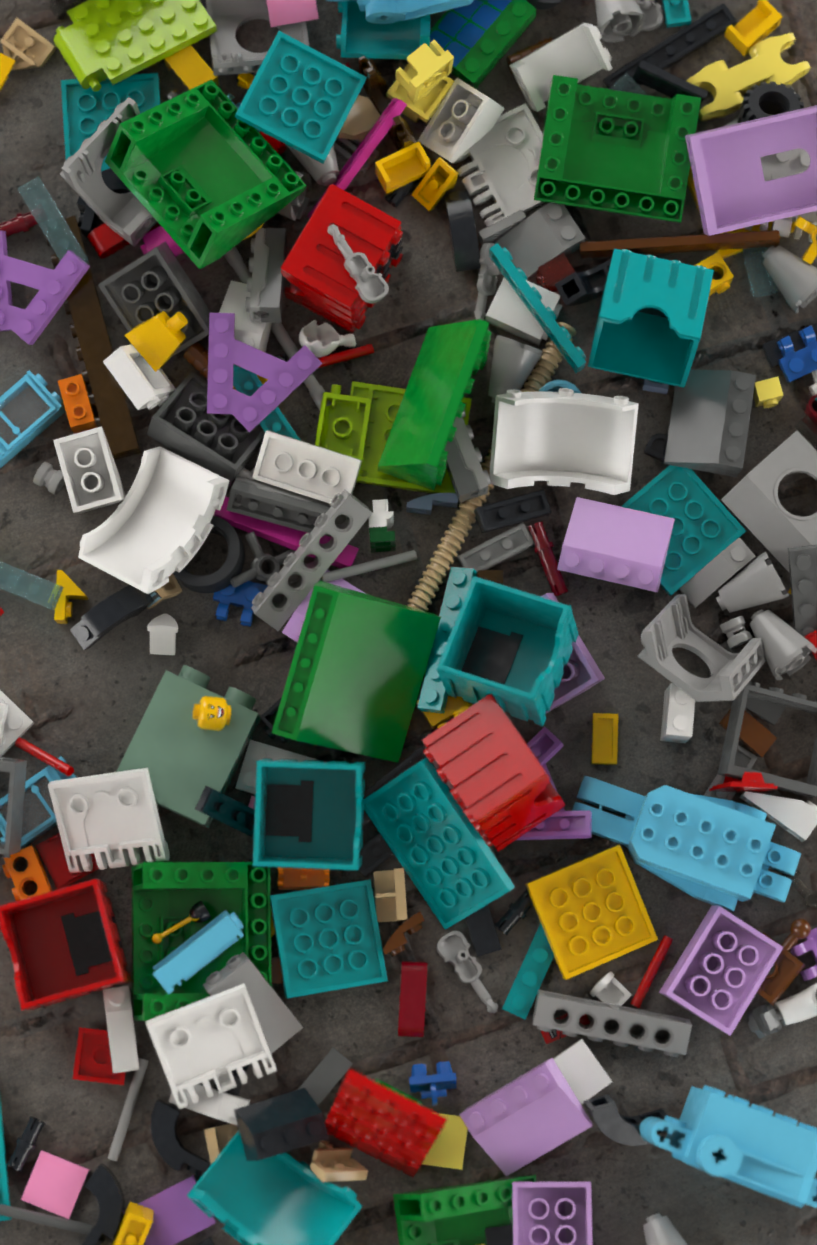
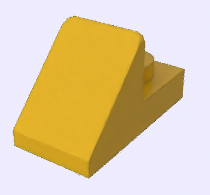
(435, 184)
(70, 591)

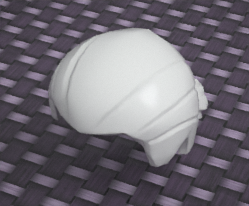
(323, 338)

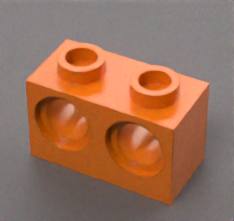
(77, 403)
(33, 872)

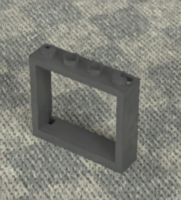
(776, 696)
(15, 805)

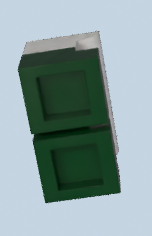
(379, 522)

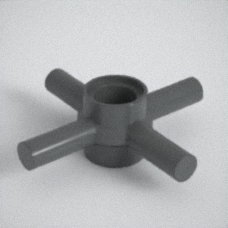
(255, 567)

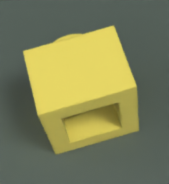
(767, 392)

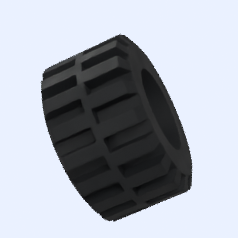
(768, 99)

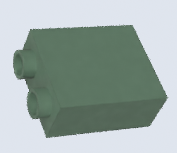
(181, 754)

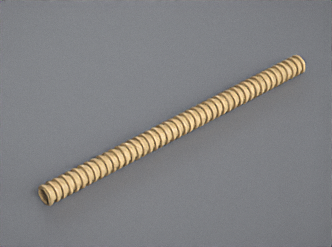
(465, 516)

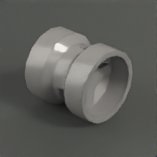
(50, 478)
(734, 626)

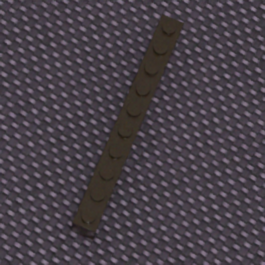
(93, 350)

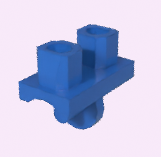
(432, 1085)

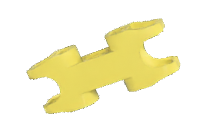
(730, 84)

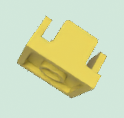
(427, 69)
(426, 105)

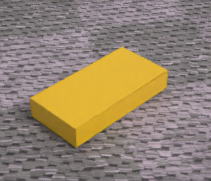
(604, 739)

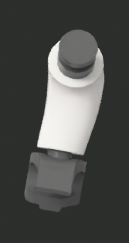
(794, 1009)

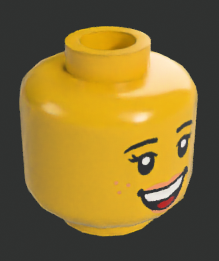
(212, 713)

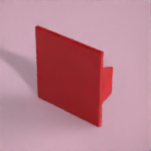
(750, 782)
(54, 858)

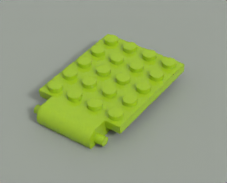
(127, 36)
(360, 428)

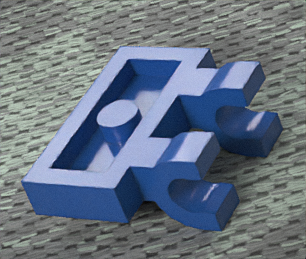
(801, 362)
(238, 596)

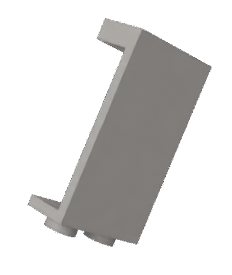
(273, 1015)

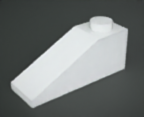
(790, 814)
(120, 1029)
(219, 1106)

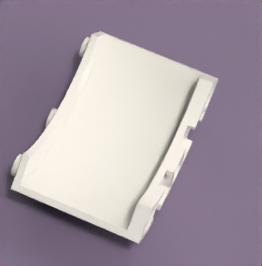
(563, 440)
(157, 522)

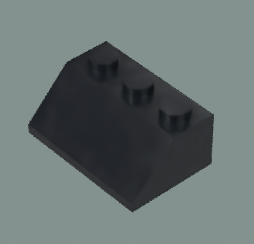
(280, 1124)

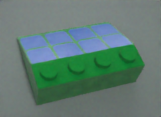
(481, 35)

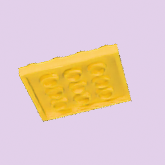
(591, 912)

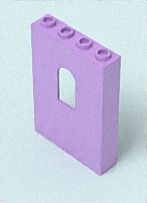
(731, 175)

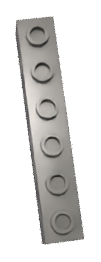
(325, 554)
(549, 1002)

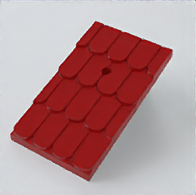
(383, 1122)

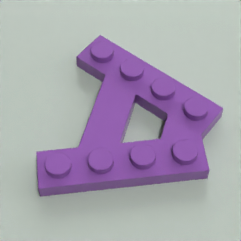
(53, 289)
(281, 375)
(562, 823)

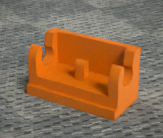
(302, 878)

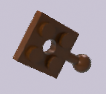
(786, 964)

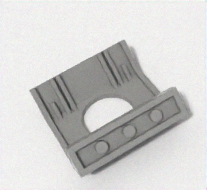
(228, 16)
(83, 173)
(758, 505)
(728, 670)

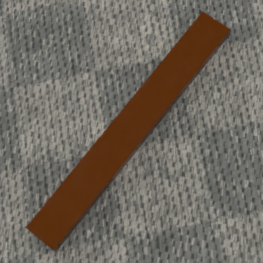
(682, 243)

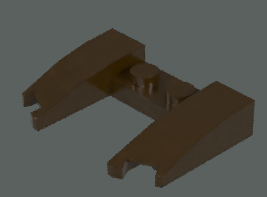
(376, 88)

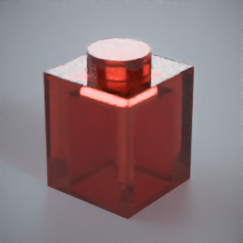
(553, 272)

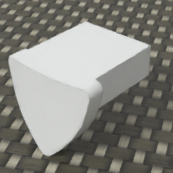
(163, 635)
(610, 990)

